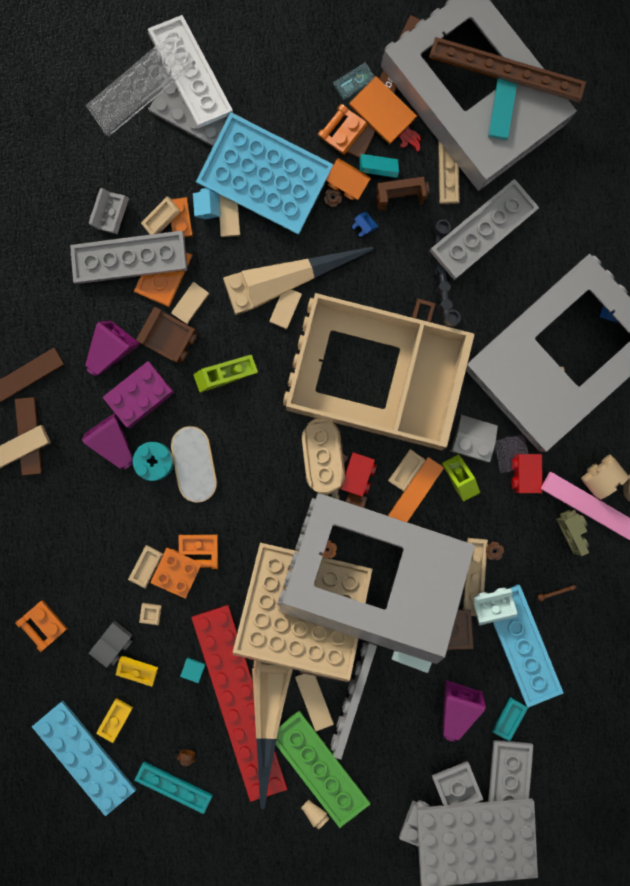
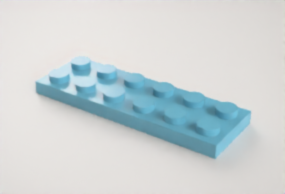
(527, 653)
(84, 758)

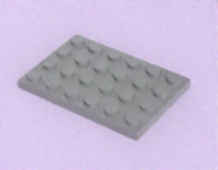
(477, 842)

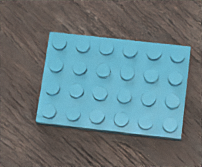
(264, 173)

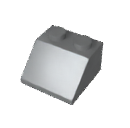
(474, 439)

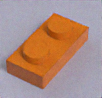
(182, 220)

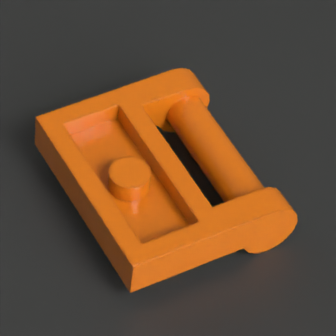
(347, 133)
(200, 545)
(46, 621)

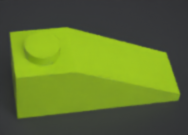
(225, 373)

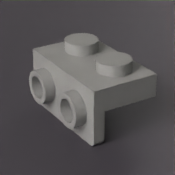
(108, 211)

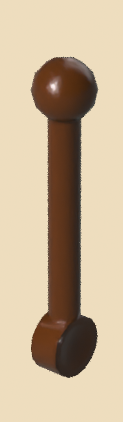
(541, 597)

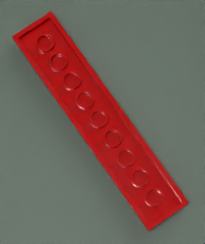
(235, 696)

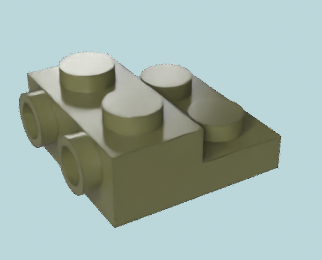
(572, 528)

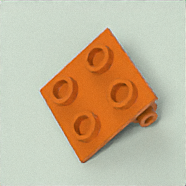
(176, 572)

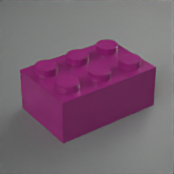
(138, 395)

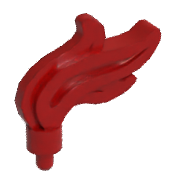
(410, 137)

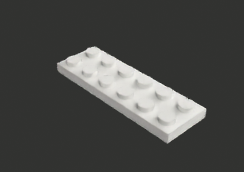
(197, 85)

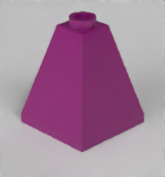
(108, 347)
(110, 442)
(461, 709)

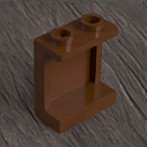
(401, 188)
(167, 336)

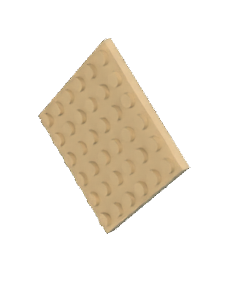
(290, 641)

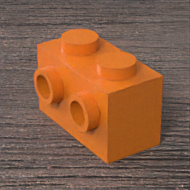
(347, 179)

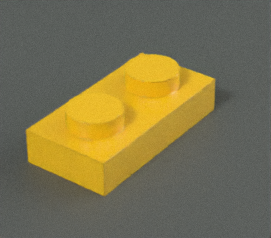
(136, 671)
(114, 720)

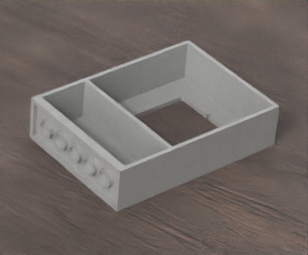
(463, 132)
(529, 382)
(423, 592)

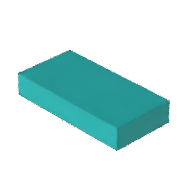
(379, 165)
(510, 719)

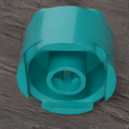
(142, 463)

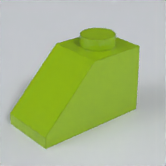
(461, 477)

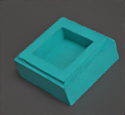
(192, 670)

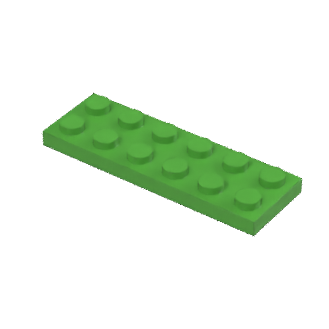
(320, 769)

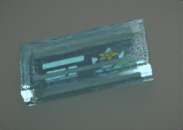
(354, 81)

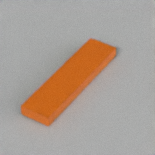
(416, 490)

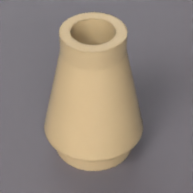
(315, 814)

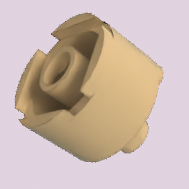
(605, 477)

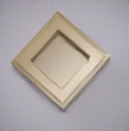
(150, 614)

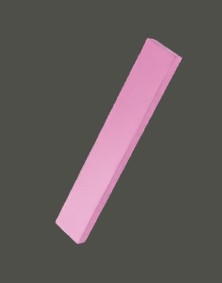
(587, 504)

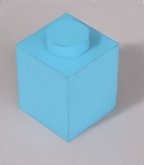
(206, 204)

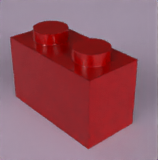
(527, 473)
(358, 474)

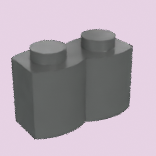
(110, 644)

